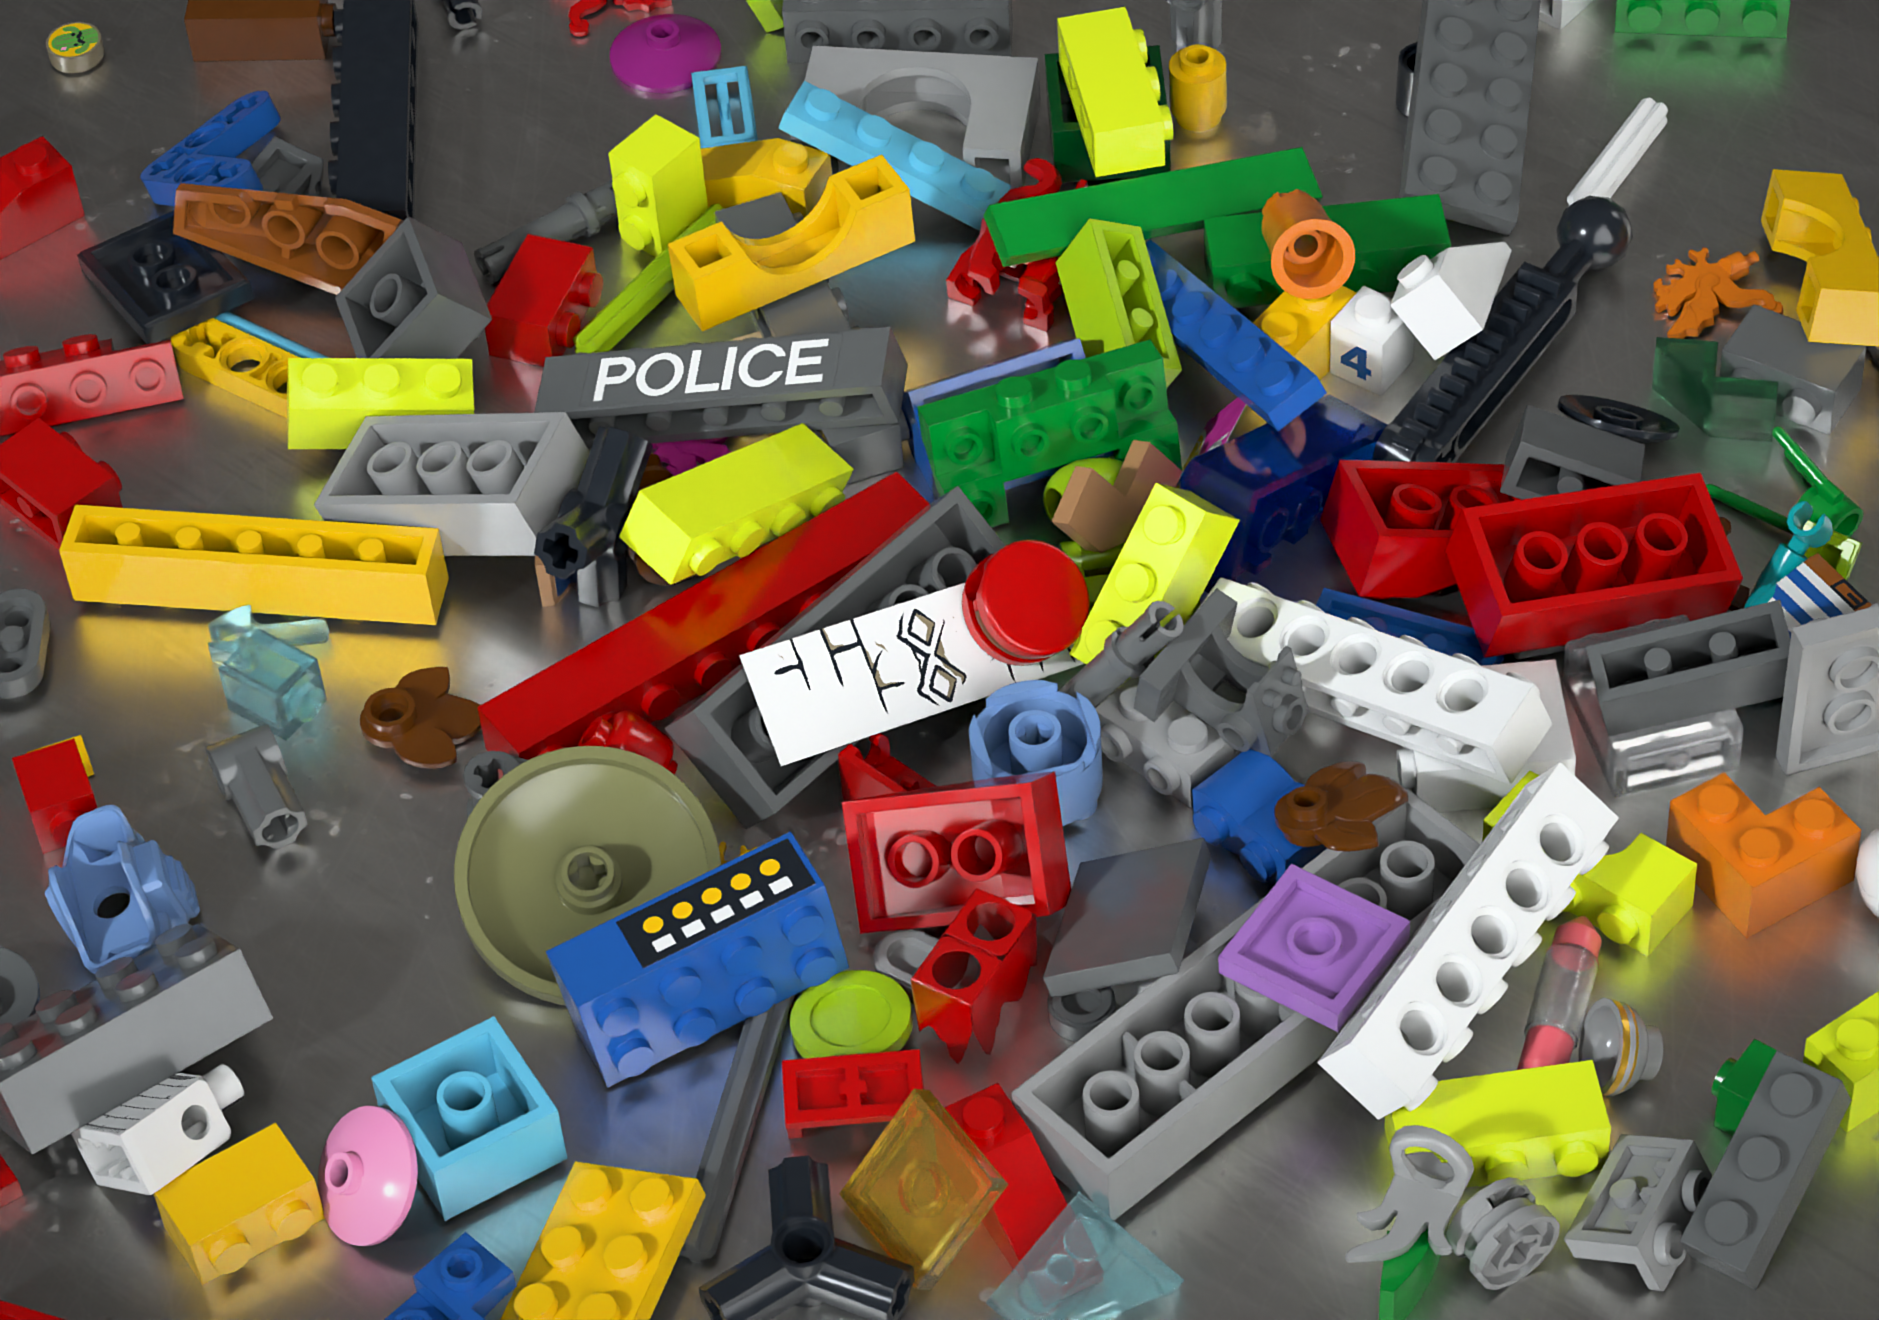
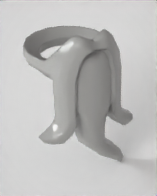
(1419, 1195)

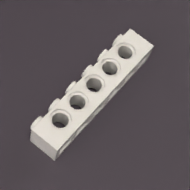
(1394, 684)
(1370, 1050)

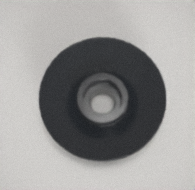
(1619, 418)

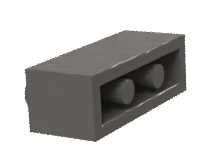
(1691, 668)
(1766, 1169)

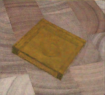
(923, 1188)

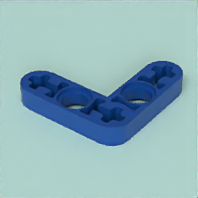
(211, 151)

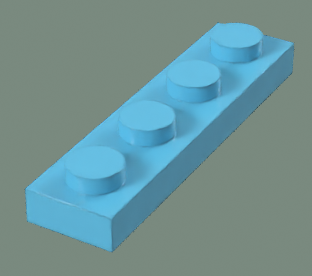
(858, 136)

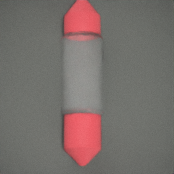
(1561, 995)

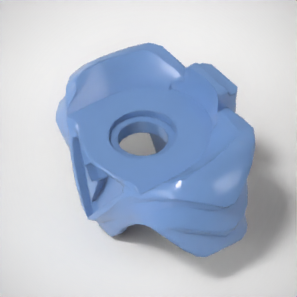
(112, 858)

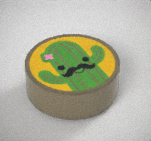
(75, 47)

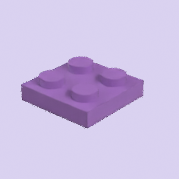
(1314, 947)

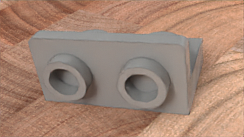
(1641, 1206)

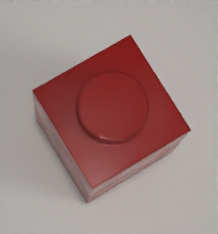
(54, 791)

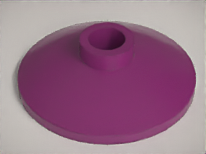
(663, 52)

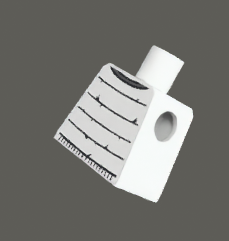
(160, 1131)

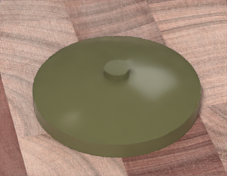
(570, 849)

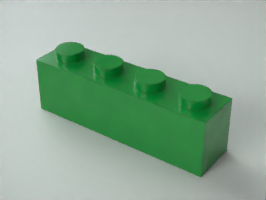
(1383, 233)

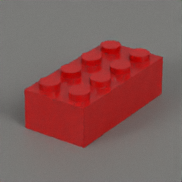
(1591, 562)

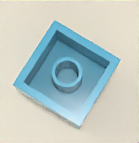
(473, 1117)

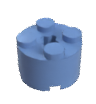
(1041, 730)

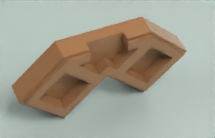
(1104, 514)

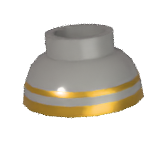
(1619, 1046)

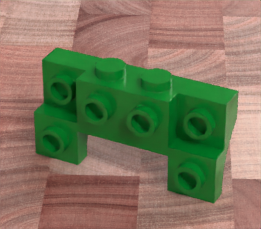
(1047, 423)

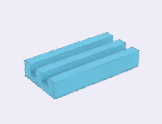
(720, 78)

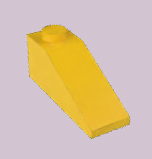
(763, 168)

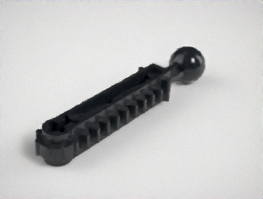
(1518, 330)

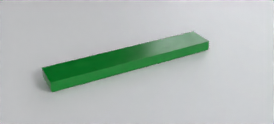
(1157, 203)

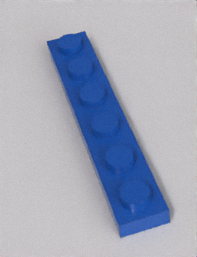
(1232, 346)

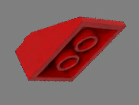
(1397, 520)
(931, 847)

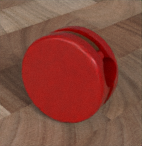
(1025, 602)

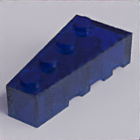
(1278, 479)

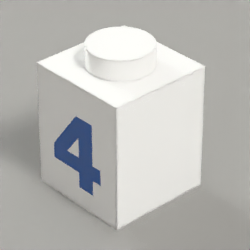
(1370, 342)

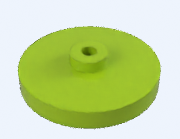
(851, 1016)

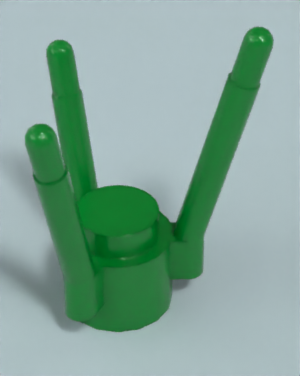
(1822, 494)

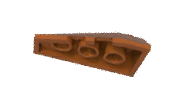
(291, 234)

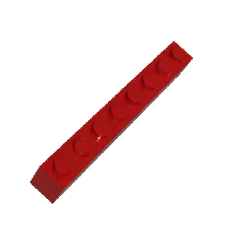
(697, 634)

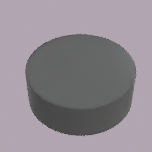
(1079, 1013)

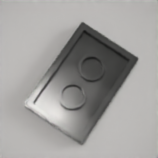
(1127, 918)

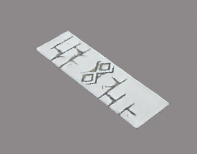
(877, 674)

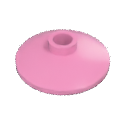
(367, 1175)

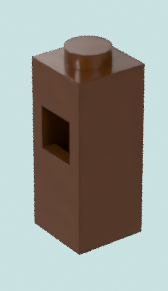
(259, 29)

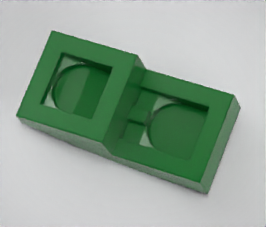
(1406, 1279)

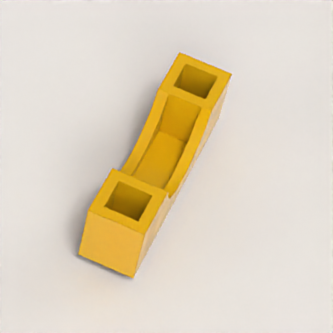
(855, 221)
(1821, 223)

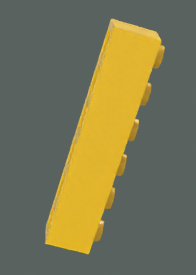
(256, 562)

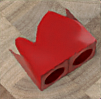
(999, 981)

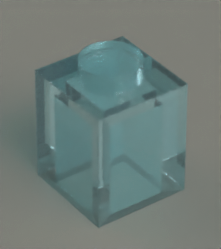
(273, 684)

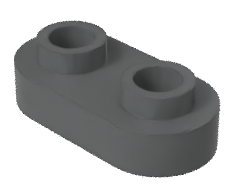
(24, 648)

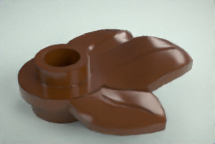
(420, 719)
(1338, 808)

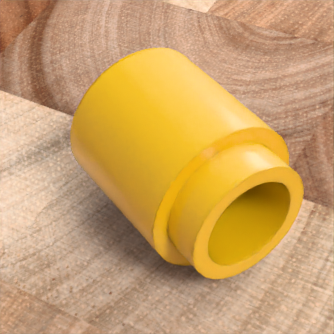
(1197, 87)

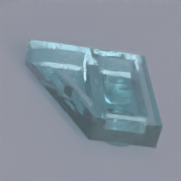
(1083, 1271)

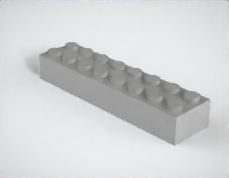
(1205, 1049)

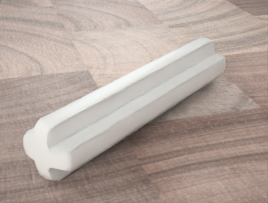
(1622, 151)

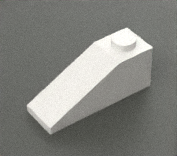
(1450, 294)

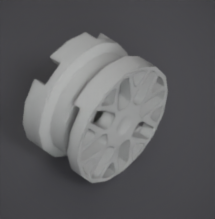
(1503, 1234)

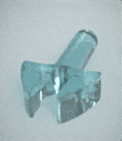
(240, 625)

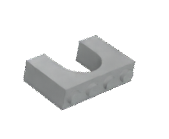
(986, 93)

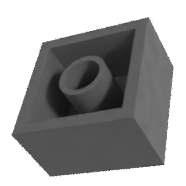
(414, 298)

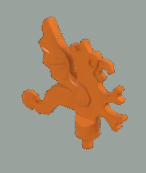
(1703, 287)

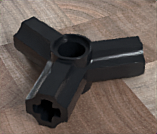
(586, 533)
(803, 1230)

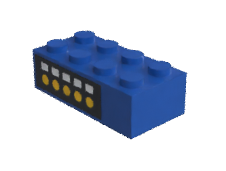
(699, 959)

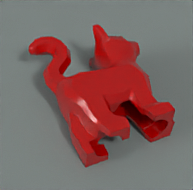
(1036, 279)

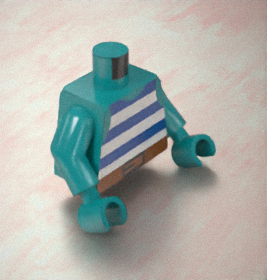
(1805, 585)

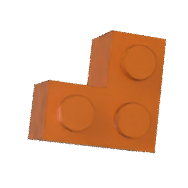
(1760, 863)

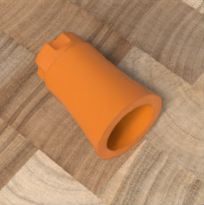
(1306, 247)

